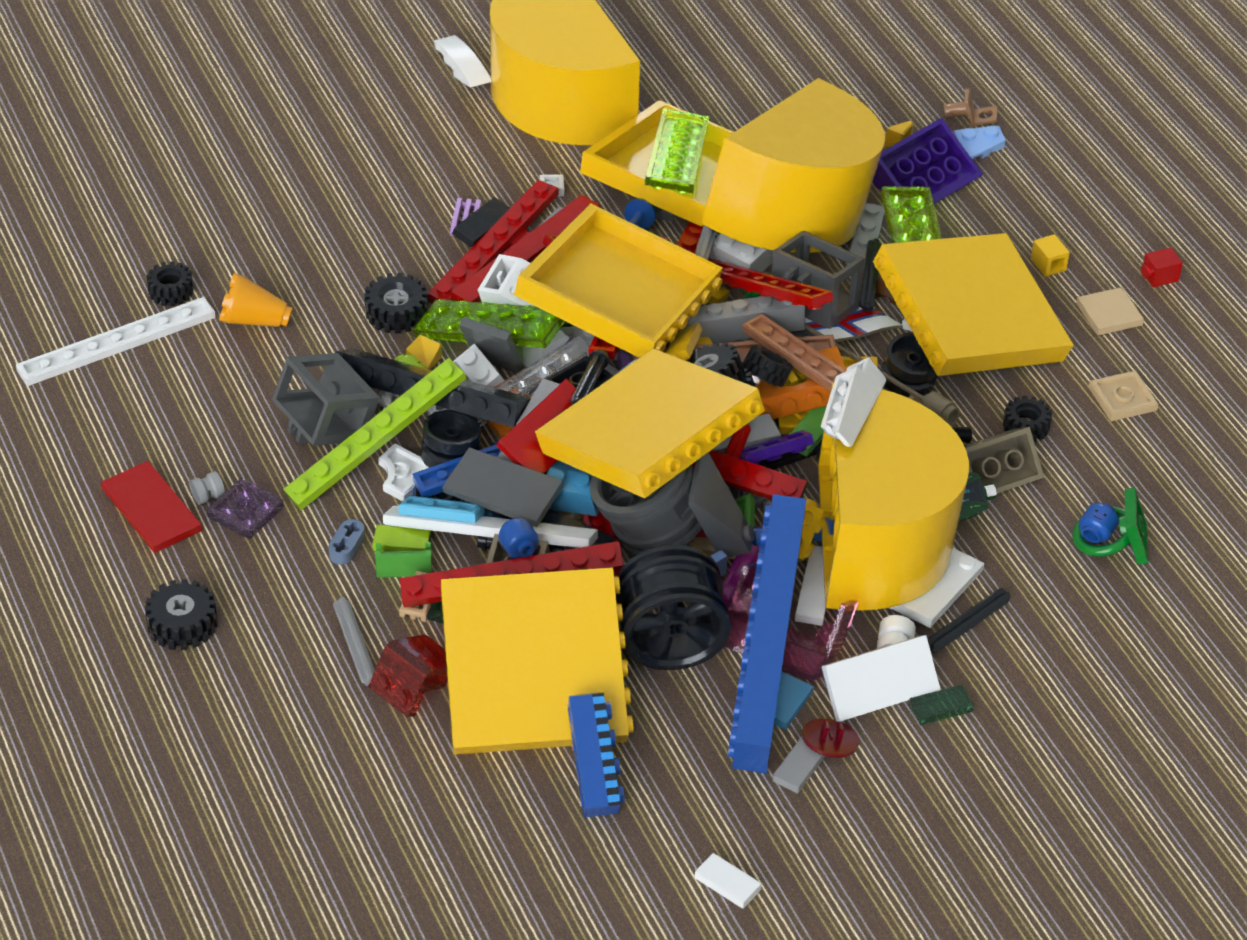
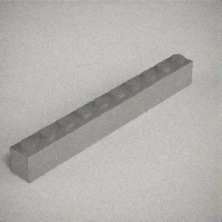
(724, 320)

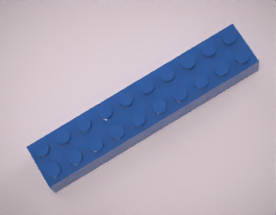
(766, 634)

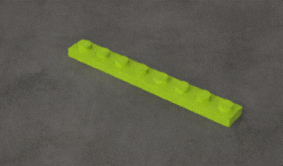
(375, 434)

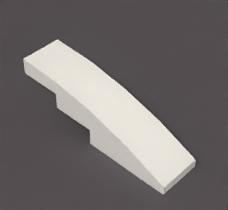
(463, 61)
(812, 598)

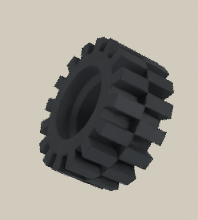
(171, 293)
(767, 366)
(1028, 409)

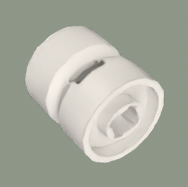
(894, 630)

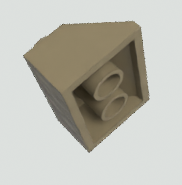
(1005, 459)

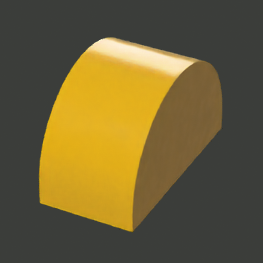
(561, 69)
(797, 170)
(891, 504)

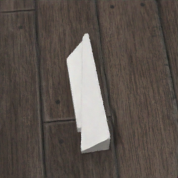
(852, 400)

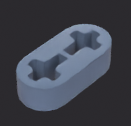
(351, 543)

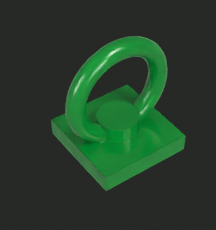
(1132, 528)

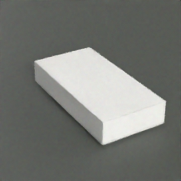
(728, 880)

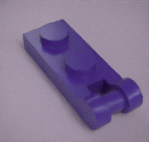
(774, 448)

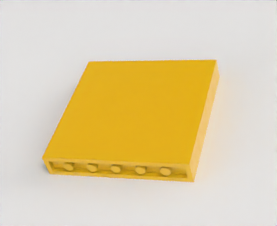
(624, 158)
(619, 282)
(972, 304)
(649, 422)
(525, 648)

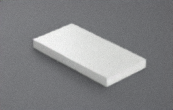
(880, 678)

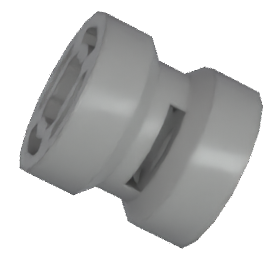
(206, 488)

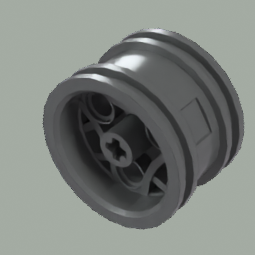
(650, 521)

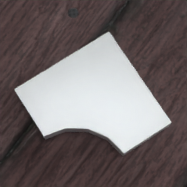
(400, 466)

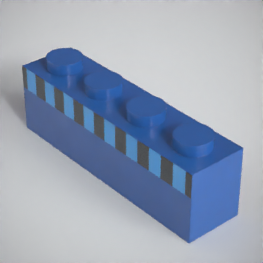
(594, 754)

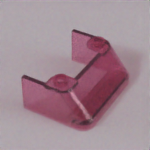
(802, 653)

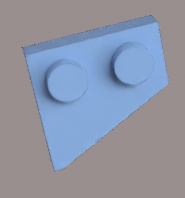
(981, 140)

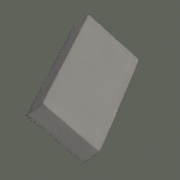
(797, 767)

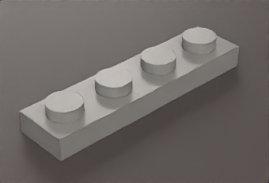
(868, 229)

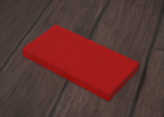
(522, 443)
(151, 506)

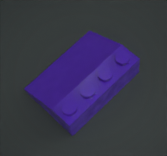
(927, 159)

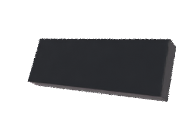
(480, 221)

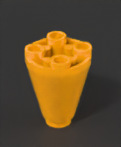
(253, 305)

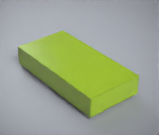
(400, 538)

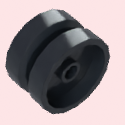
(909, 365)
(448, 436)

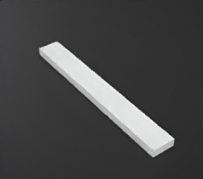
(115, 341)
(488, 526)

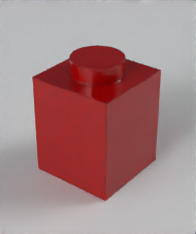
(1161, 267)

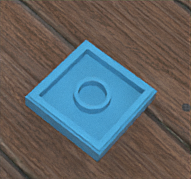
(791, 698)

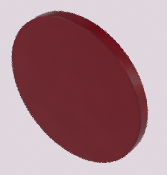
(830, 738)

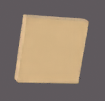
(1109, 311)
(1123, 395)

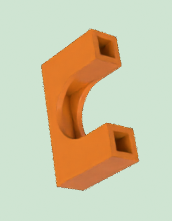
(796, 398)

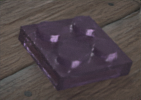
(245, 508)

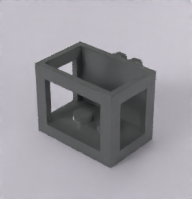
(800, 270)
(330, 407)

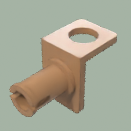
(967, 108)

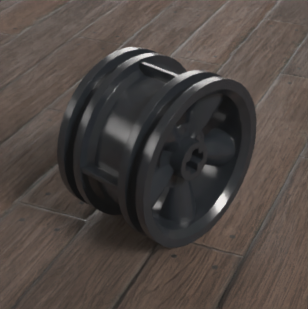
(677, 634)

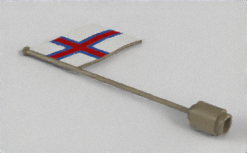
(870, 322)

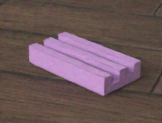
(467, 206)

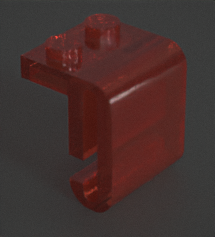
(408, 671)

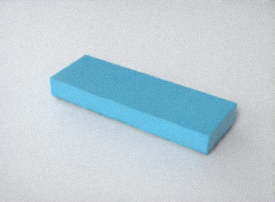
(441, 509)

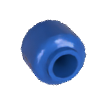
(1098, 522)
(518, 538)

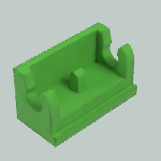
(402, 562)

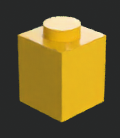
(1050, 255)

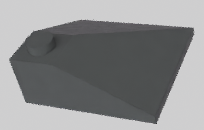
(718, 510)

